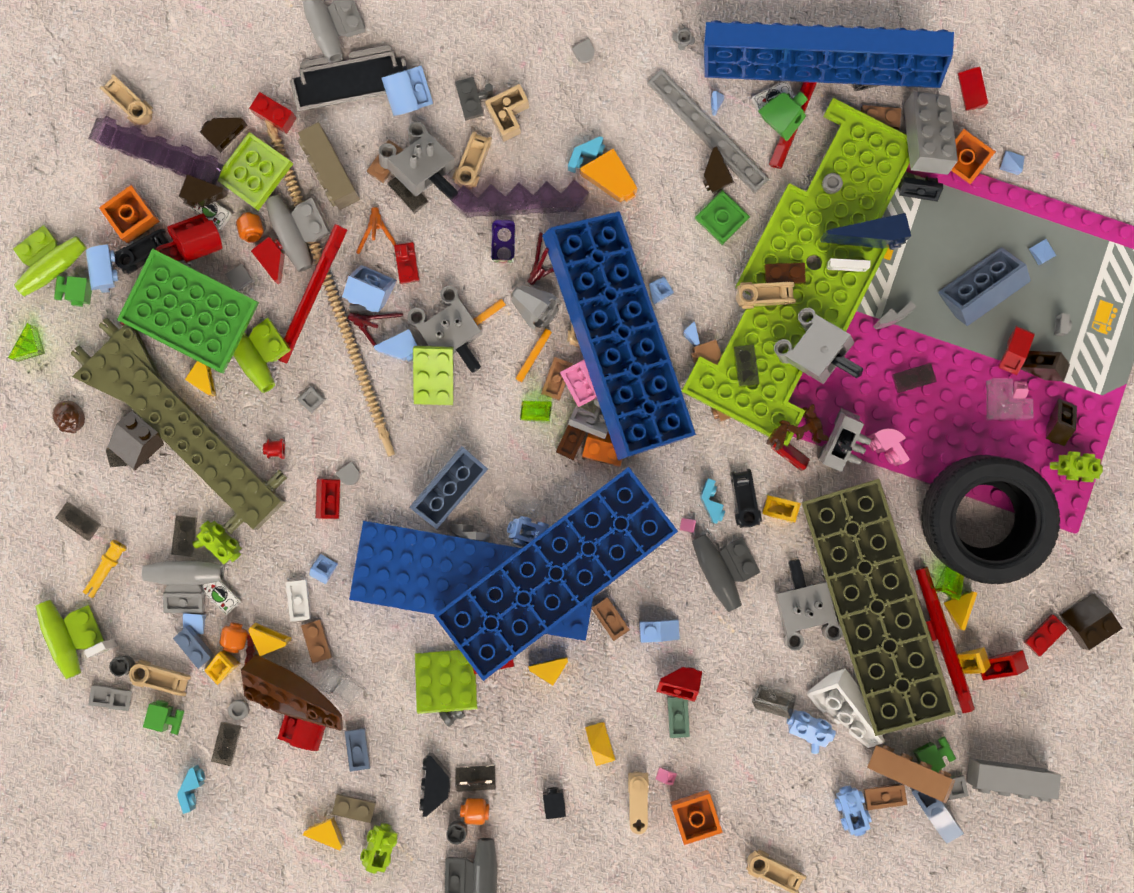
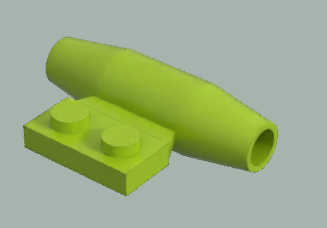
(45, 259)
(258, 349)
(66, 635)

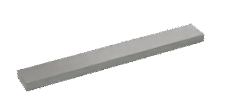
(707, 130)

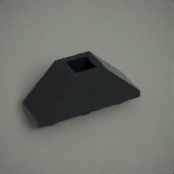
(435, 784)

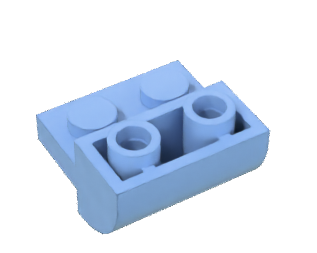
(407, 90)
(101, 268)

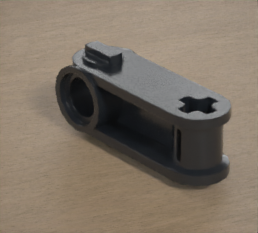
(139, 251)
(745, 498)

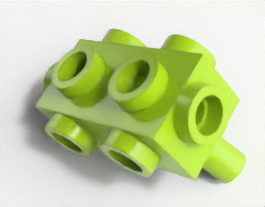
(1076, 467)
(218, 542)
(381, 842)

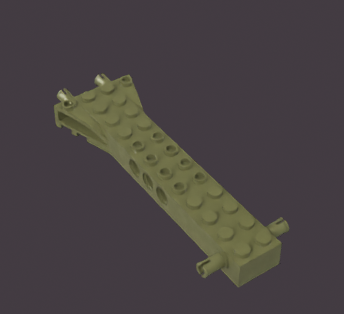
(130, 375)

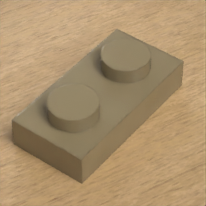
(354, 808)

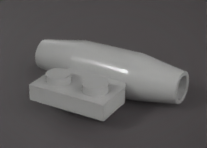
(330, 22)
(297, 228)
(183, 583)

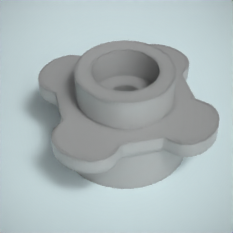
(684, 32)

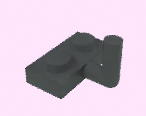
(471, 98)

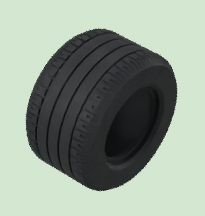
(1033, 529)

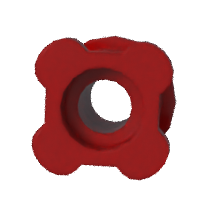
(274, 448)

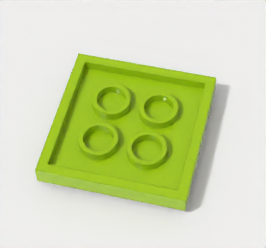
(254, 171)
(444, 682)

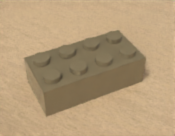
(329, 168)

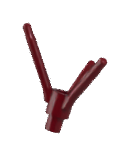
(538, 271)
(364, 321)

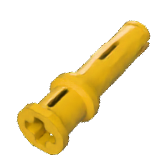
(109, 560)

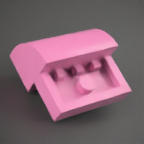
(579, 383)
(888, 441)

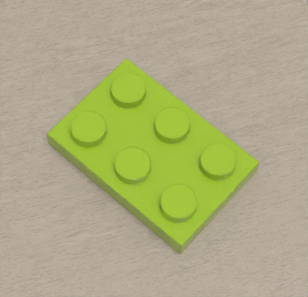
(433, 375)

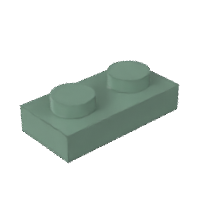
(678, 717)

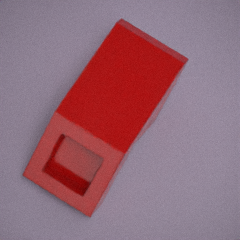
(1017, 350)

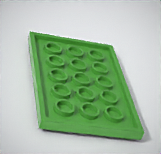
(188, 311)

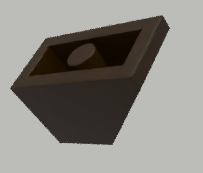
(222, 131)
(716, 173)
(200, 193)
(1046, 365)
(1062, 422)

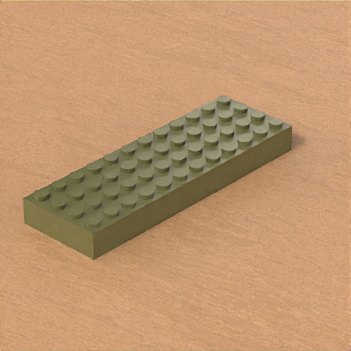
(878, 608)

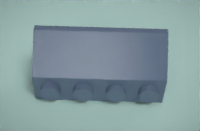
(985, 286)
(448, 487)

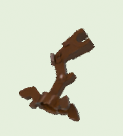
(812, 424)

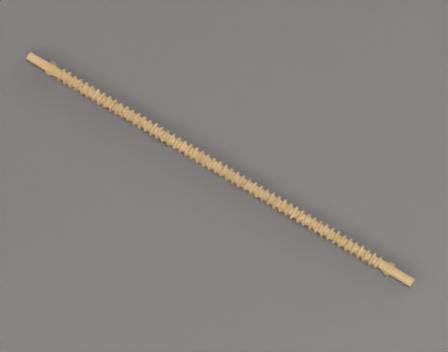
(335, 303)

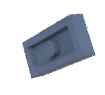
(193, 646)
(357, 749)

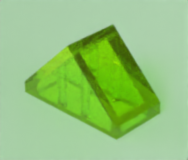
(27, 345)
(536, 411)
(950, 584)

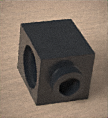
(554, 803)

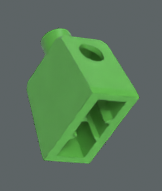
(784, 114)

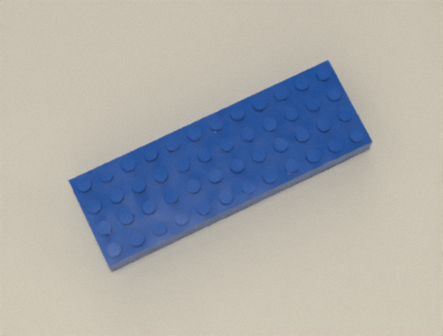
(827, 54)
(618, 334)
(431, 570)
(555, 573)

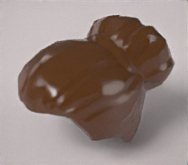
(68, 416)

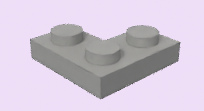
(589, 422)

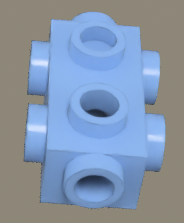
(529, 530)
(813, 730)
(850, 803)

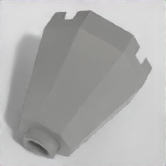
(535, 306)

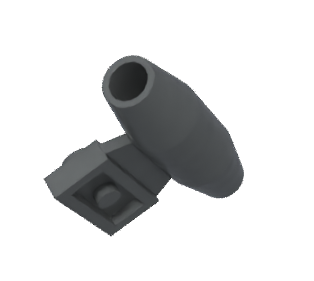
(725, 568)
(475, 876)

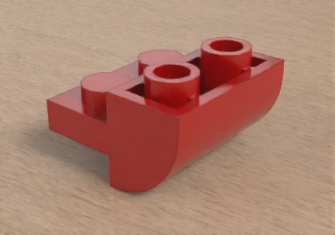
(195, 237)
(301, 733)

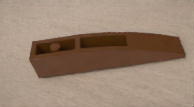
(287, 693)

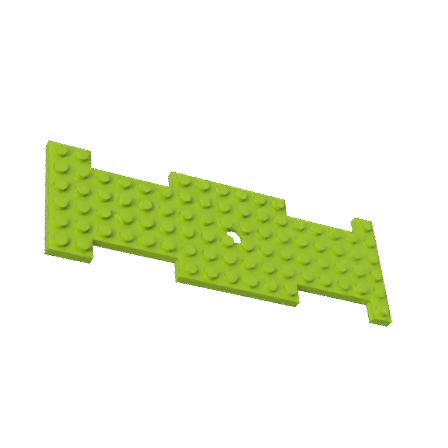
(871, 165)

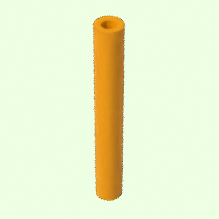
(488, 312)
(533, 355)

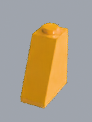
(610, 176)

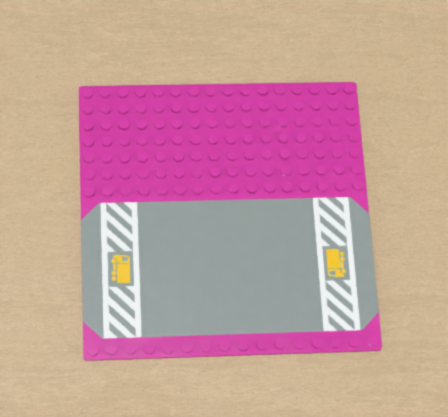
(949, 417)

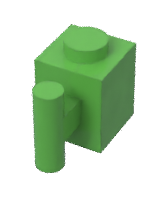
(76, 290)
(160, 717)
(932, 755)

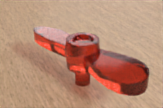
(250, 649)

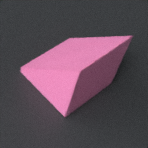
(1020, 390)
(687, 525)
(666, 776)

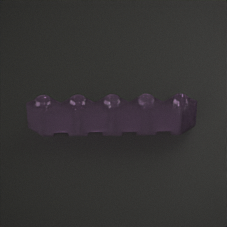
(155, 150)
(520, 200)

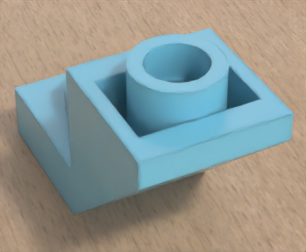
(589, 149)
(713, 509)
(193, 779)

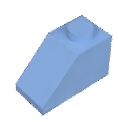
(398, 346)
(659, 630)

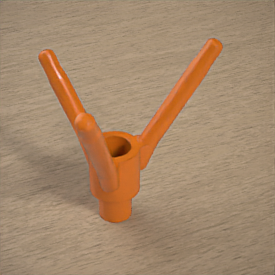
(374, 223)

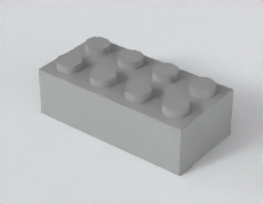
(930, 133)
(1013, 779)

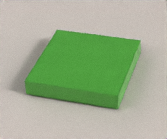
(722, 217)

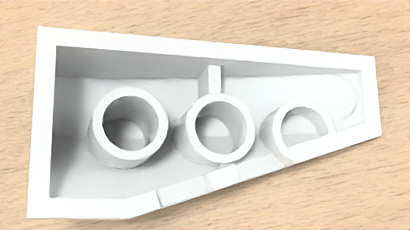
(844, 701)

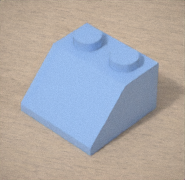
(368, 288)

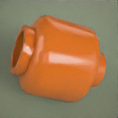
(249, 227)
(233, 638)
(475, 811)

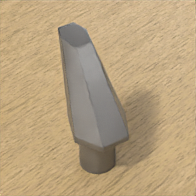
(358, 308)

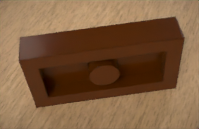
(785, 273)
(571, 442)

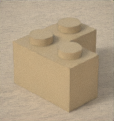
(504, 107)

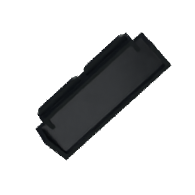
(345, 80)

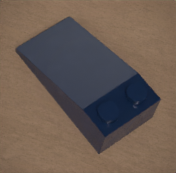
(876, 233)

